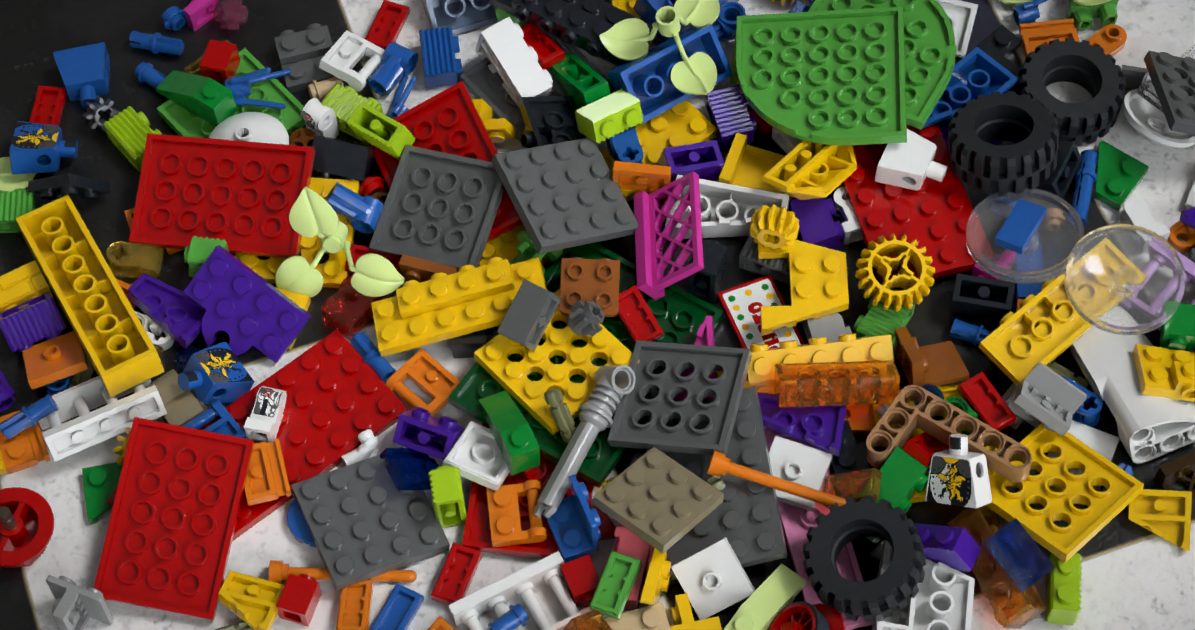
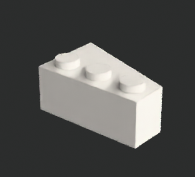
(514, 61)

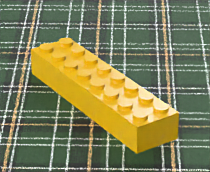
(90, 296)

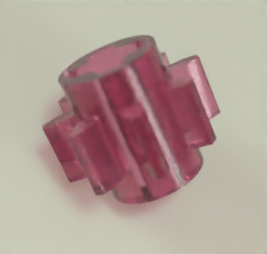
(230, 14)

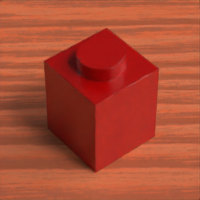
(220, 61)
(580, 580)
(299, 599)

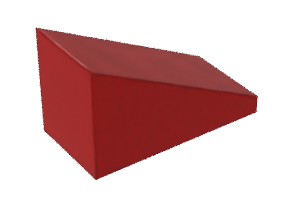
(607, 527)

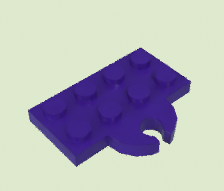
(244, 307)

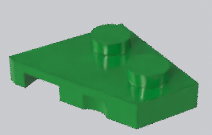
(1116, 175)
(98, 487)

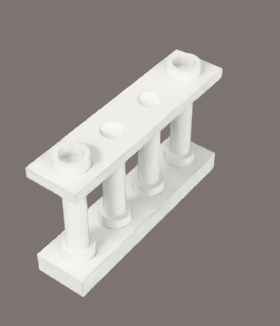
(101, 423)
(520, 585)

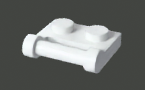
(346, 54)

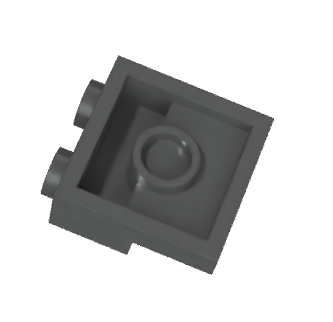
(302, 55)

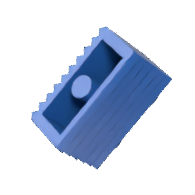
(438, 57)

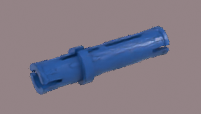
(1085, 179)

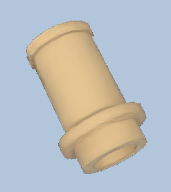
(322, 88)

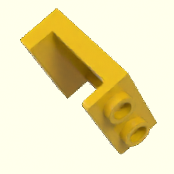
(748, 165)

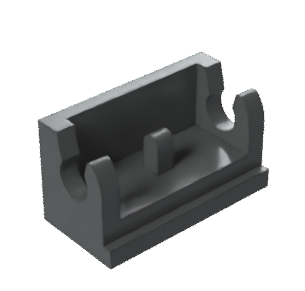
(529, 315)

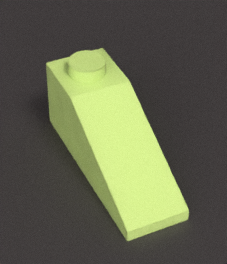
(767, 600)

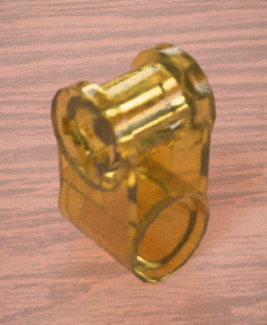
(135, 260)

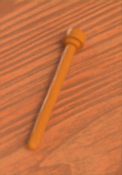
(721, 465)
(279, 573)

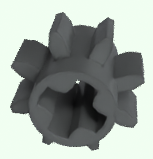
(95, 107)
(585, 318)

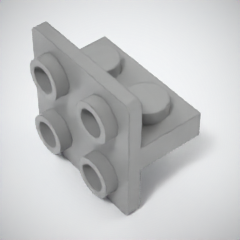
(1046, 399)
(76, 604)

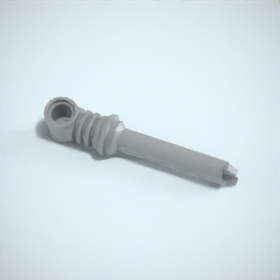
(594, 416)

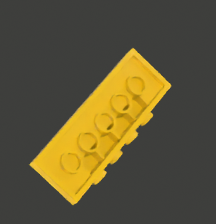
(451, 304)
(1035, 332)
(818, 350)
(1165, 372)

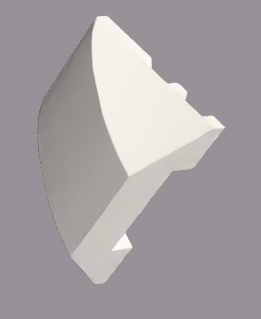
(940, 604)

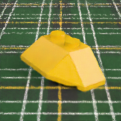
(812, 170)

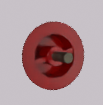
(24, 526)

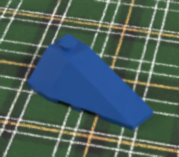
(971, 77)

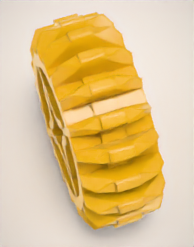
(876, 257)

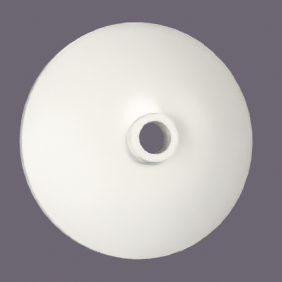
(1151, 123)
(253, 125)

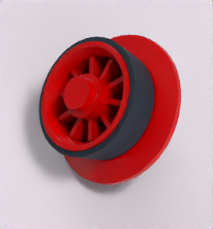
(804, 616)

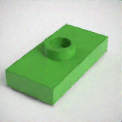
(615, 585)

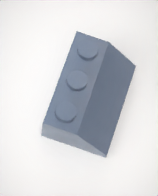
(459, 14)

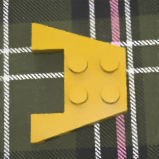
(816, 285)

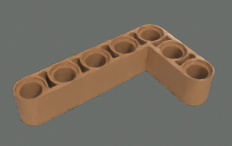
(954, 422)

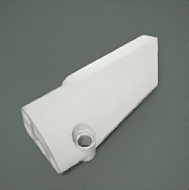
(1144, 422)

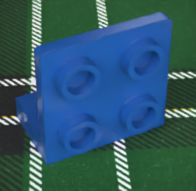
(575, 524)

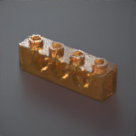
(836, 383)
(1020, 606)

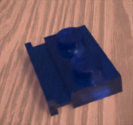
(408, 468)
(1019, 554)

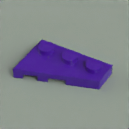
(168, 308)
(812, 425)

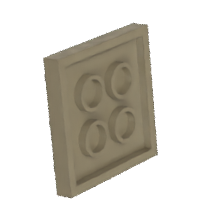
(658, 499)

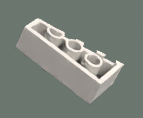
(727, 208)

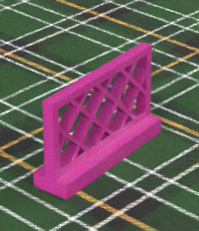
(651, 239)

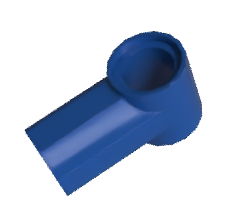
(395, 63)
(362, 211)

